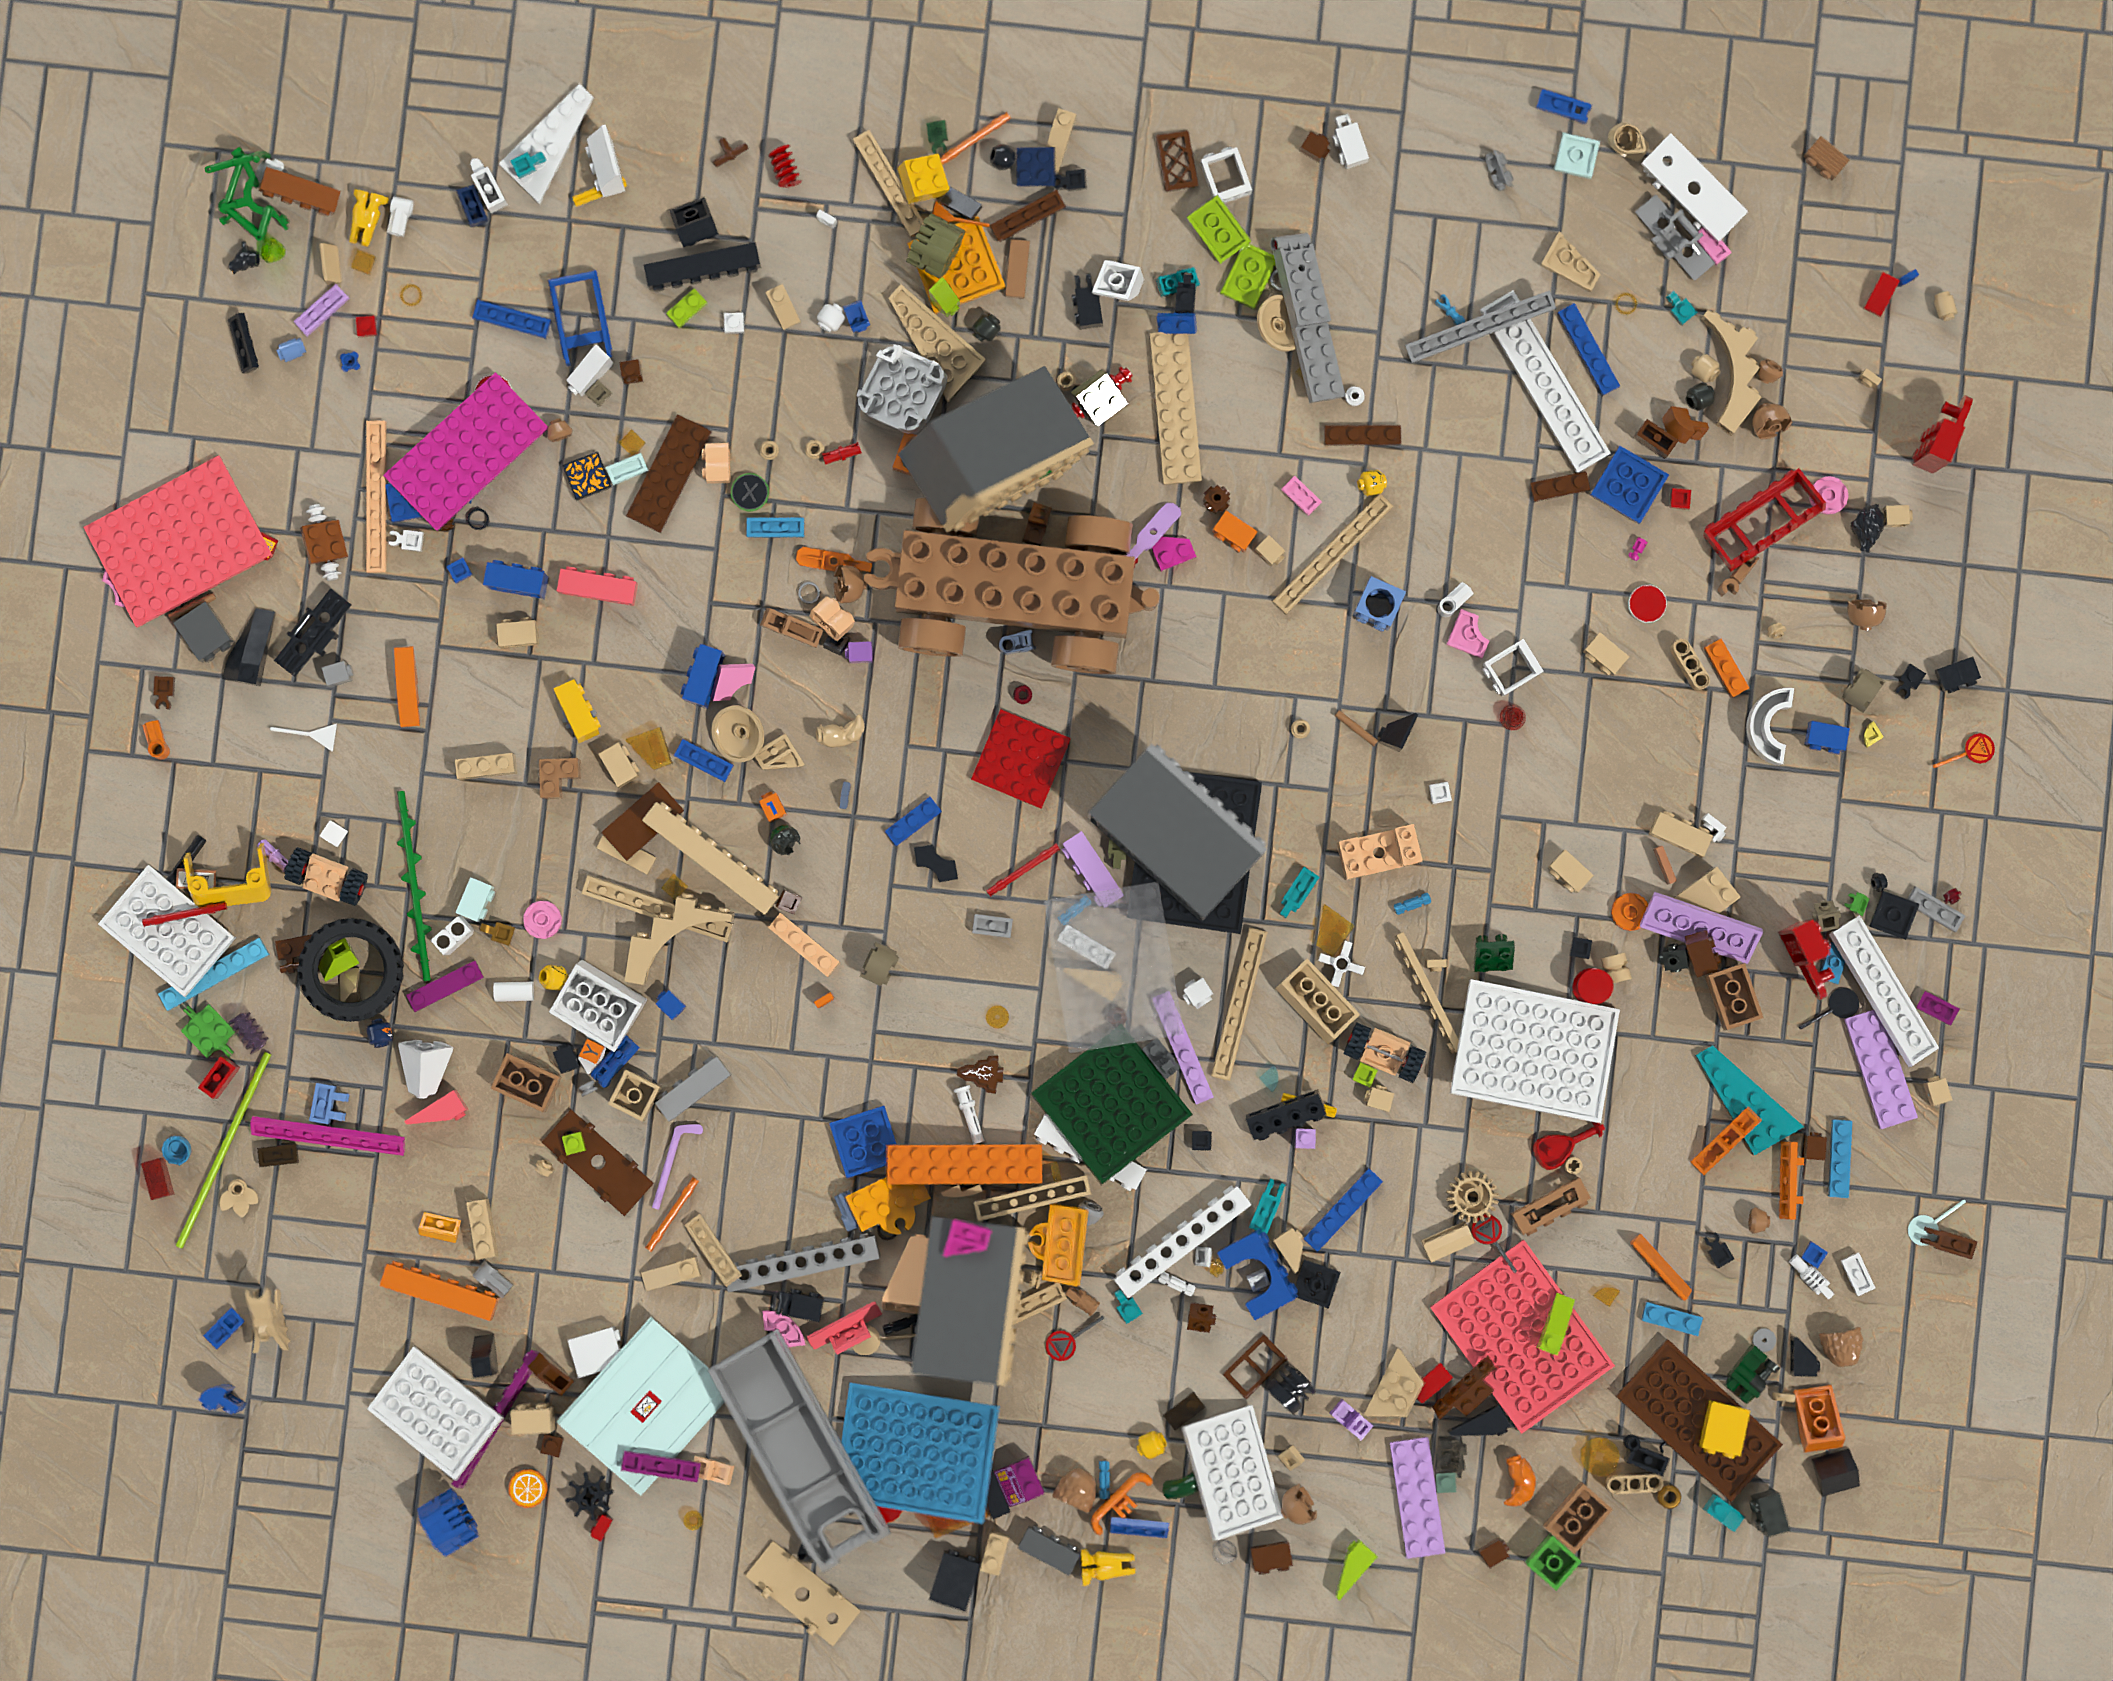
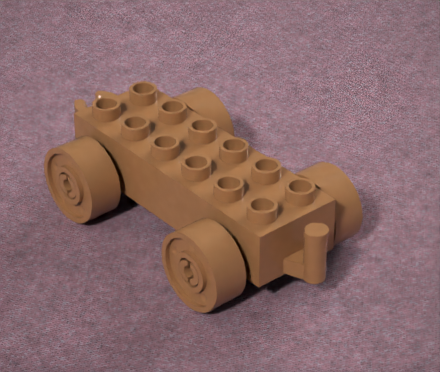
(1016, 585)

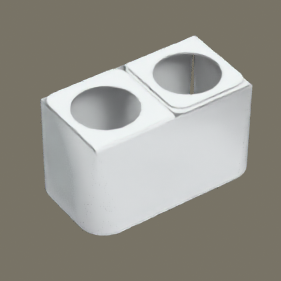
(461, 939)

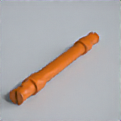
(995, 124)
(657, 1236)

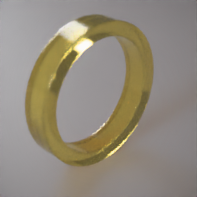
(411, 304)
(1622, 312)

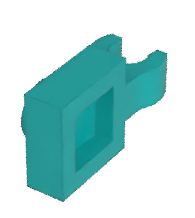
(525, 164)
(1682, 309)
(1128, 1308)

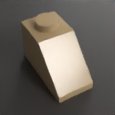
(783, 307)
(1291, 1247)

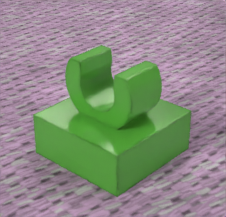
(1859, 904)

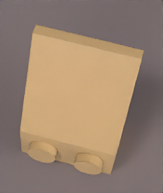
(1710, 892)

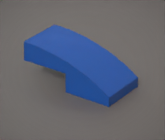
(224, 1328)

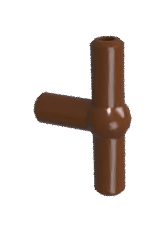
(730, 154)

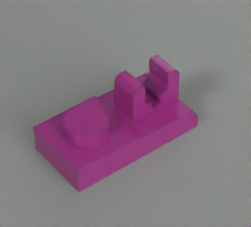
(1937, 1008)

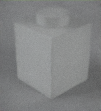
(337, 674)

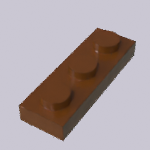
(1560, 486)

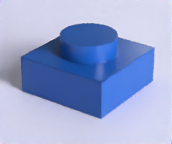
(459, 570)
(1814, 1255)

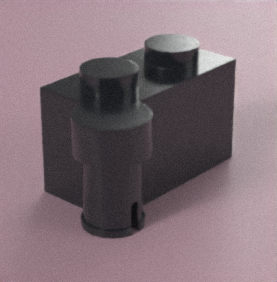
(800, 1305)
(1644, 1457)

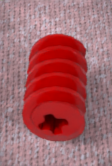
(783, 167)

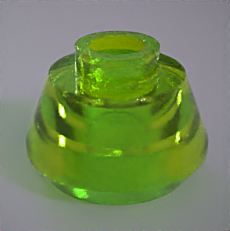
(272, 250)

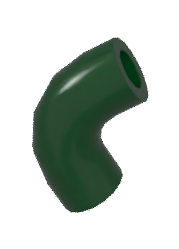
(1180, 1487)

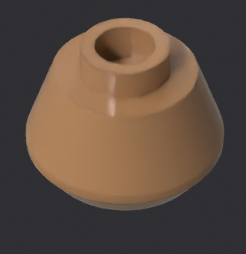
(1769, 371)
(558, 430)
(1758, 1220)

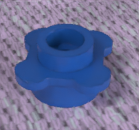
(346, 366)

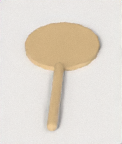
(871, 1344)

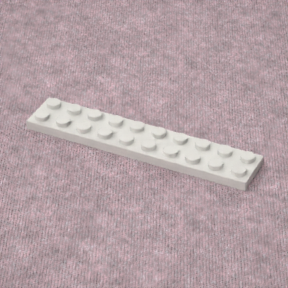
(1549, 389)

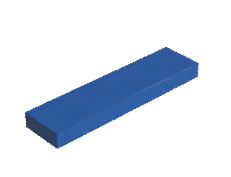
(511, 319)

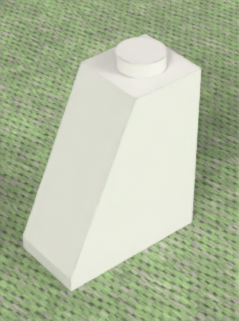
(589, 371)

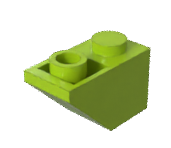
(337, 959)

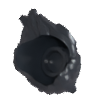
(1868, 526)

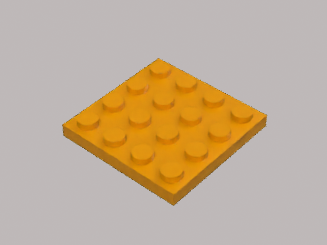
(972, 270)

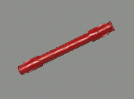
(1043, 856)
(208, 909)

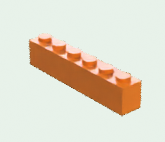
(439, 1291)

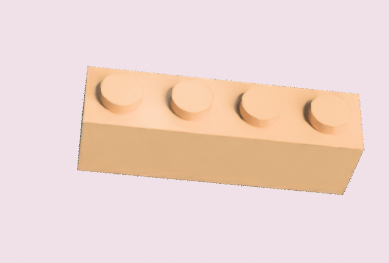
(804, 945)

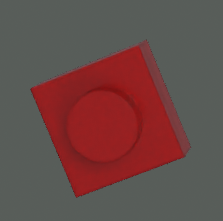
(366, 326)
(1680, 498)

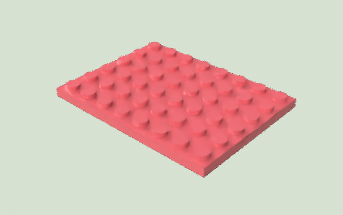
(178, 541)
(1503, 1318)

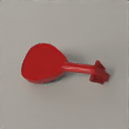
(1554, 1149)

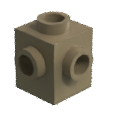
(1826, 915)

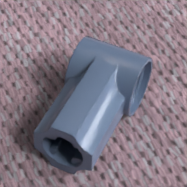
(847, 1216)

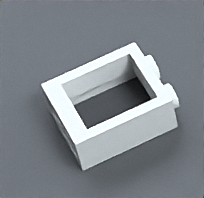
(1231, 194)
(1528, 657)

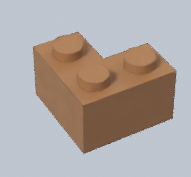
(553, 772)

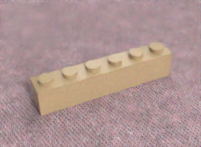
(1032, 1197)

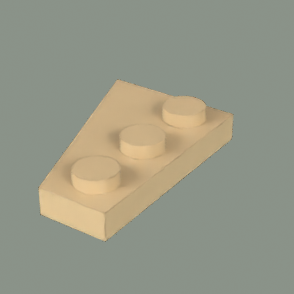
(1568, 263)

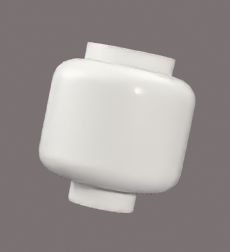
(830, 317)

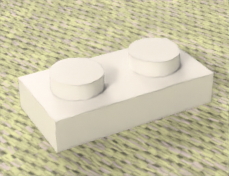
(1857, 1274)

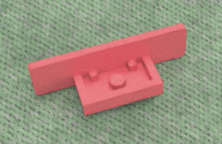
(847, 1330)

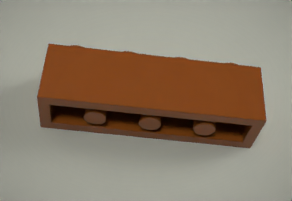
(300, 191)

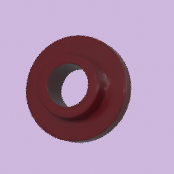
(1027, 690)
(1952, 896)

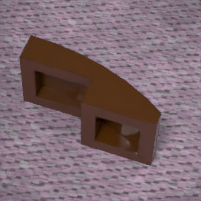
(1037, 524)

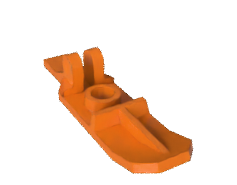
(821, 560)

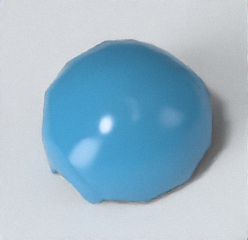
(176, 1150)

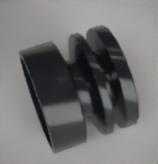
(1290, 1389)

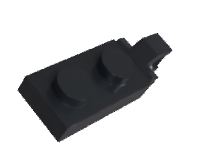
(1185, 295)

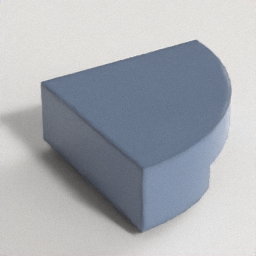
(845, 795)

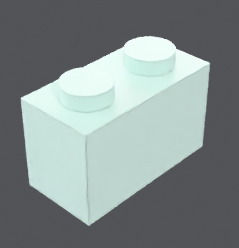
(475, 900)

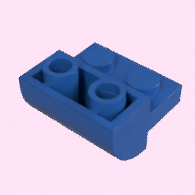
(220, 1397)

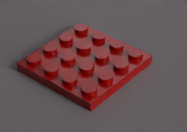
(1020, 759)

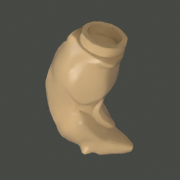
(837, 736)

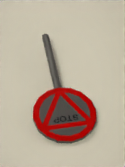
(1489, 1232)
(1062, 1344)

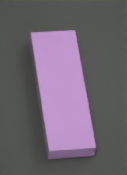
(321, 310)

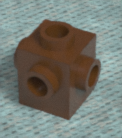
(1216, 506)
(1201, 1317)

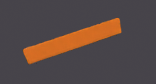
(1661, 1267)

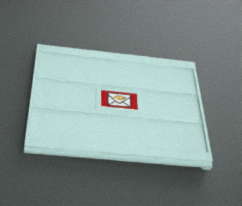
(644, 1402)

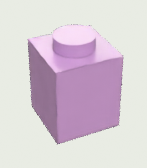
(1305, 1138)

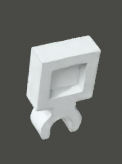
(410, 540)

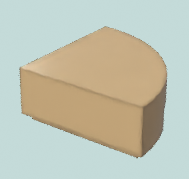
(1787, 1397)

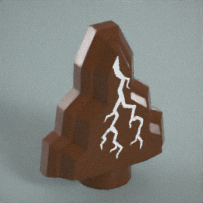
(984, 1073)

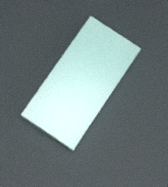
(627, 469)

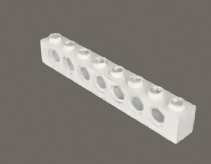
(1130, 1286)

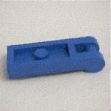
(1563, 106)
(614, 1062)

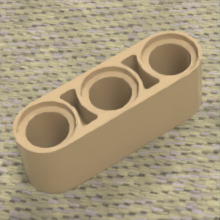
(1698, 670)
(1643, 1483)

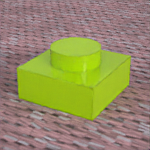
(1364, 1074)
(574, 1143)

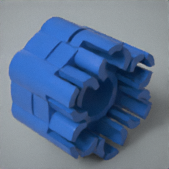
(446, 1523)

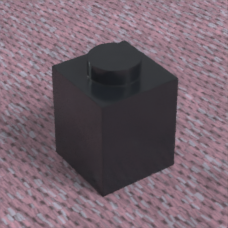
(566, 1058)

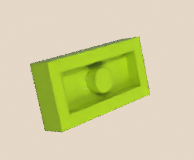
(686, 308)

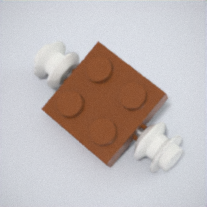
(323, 542)

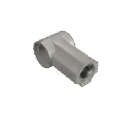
(489, 1276)

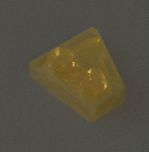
(652, 747)
(1333, 931)

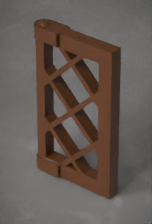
(1188, 150)

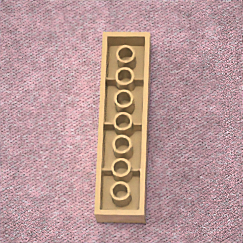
(710, 858)

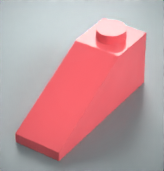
(446, 1108)

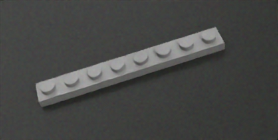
(1480, 326)

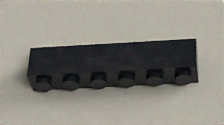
(702, 266)

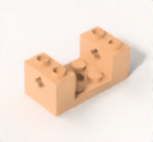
(1399, 849)

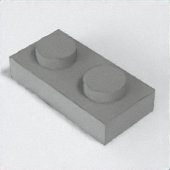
(992, 926)

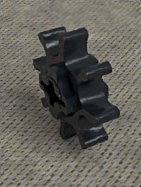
(598, 1493)

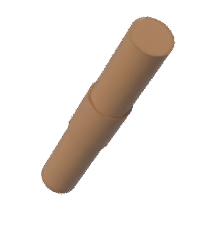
(189, 607)
(1356, 728)

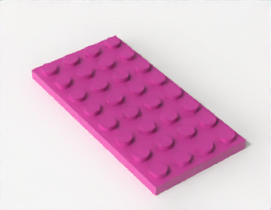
(466, 451)

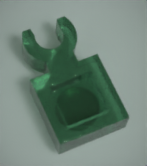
(937, 134)

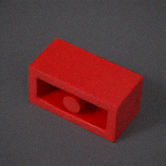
(603, 1524)

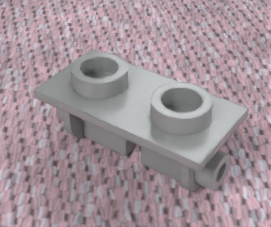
(1502, 177)

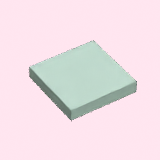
(1576, 155)

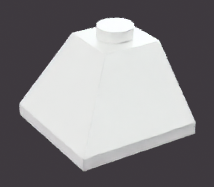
(1118, 281)

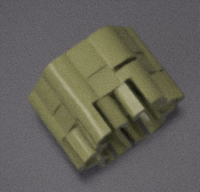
(936, 247)

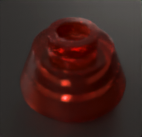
(1507, 719)

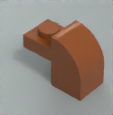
(1679, 425)

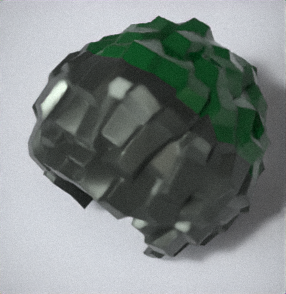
(783, 839)

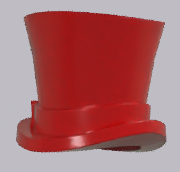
(1592, 986)

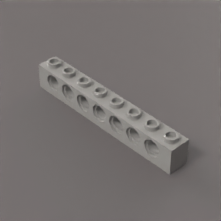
(869, 1253)

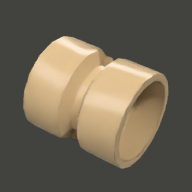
(1617, 967)

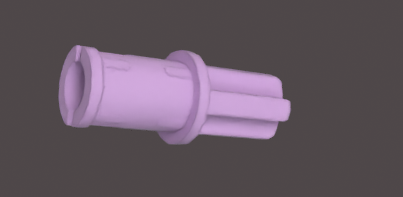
(274, 855)

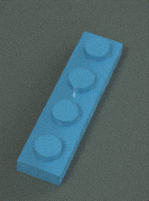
(1840, 1158)

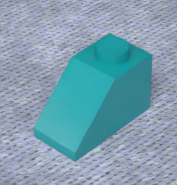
(1724, 1512)

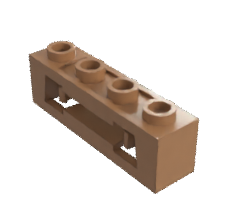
(1579, 1191)

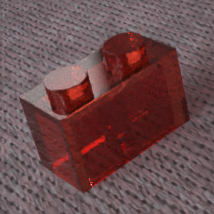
(157, 1178)

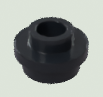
(1879, 882)

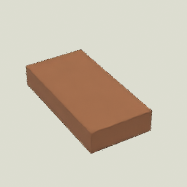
(1664, 865)

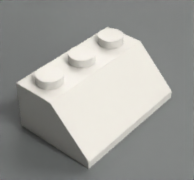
(604, 163)

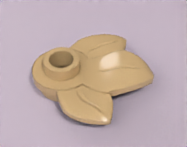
(240, 1200)

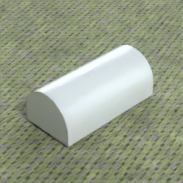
(513, 991)

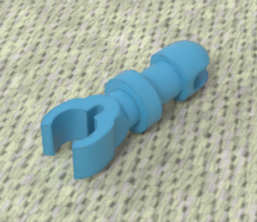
(1458, 319)

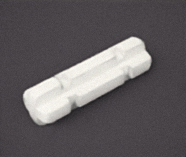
(1176, 1284)

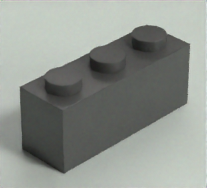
(1049, 1549)

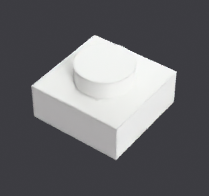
(734, 323)

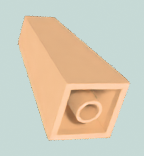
(907, 1281)

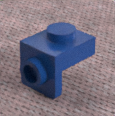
(856, 316)

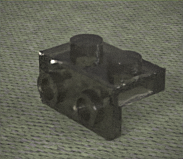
(1450, 1455)

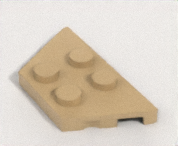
(1396, 1390)

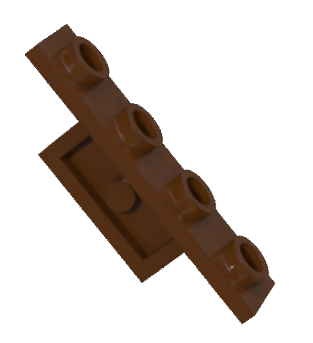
(1468, 1391)

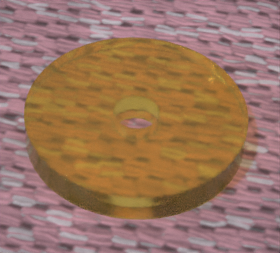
(997, 1023)

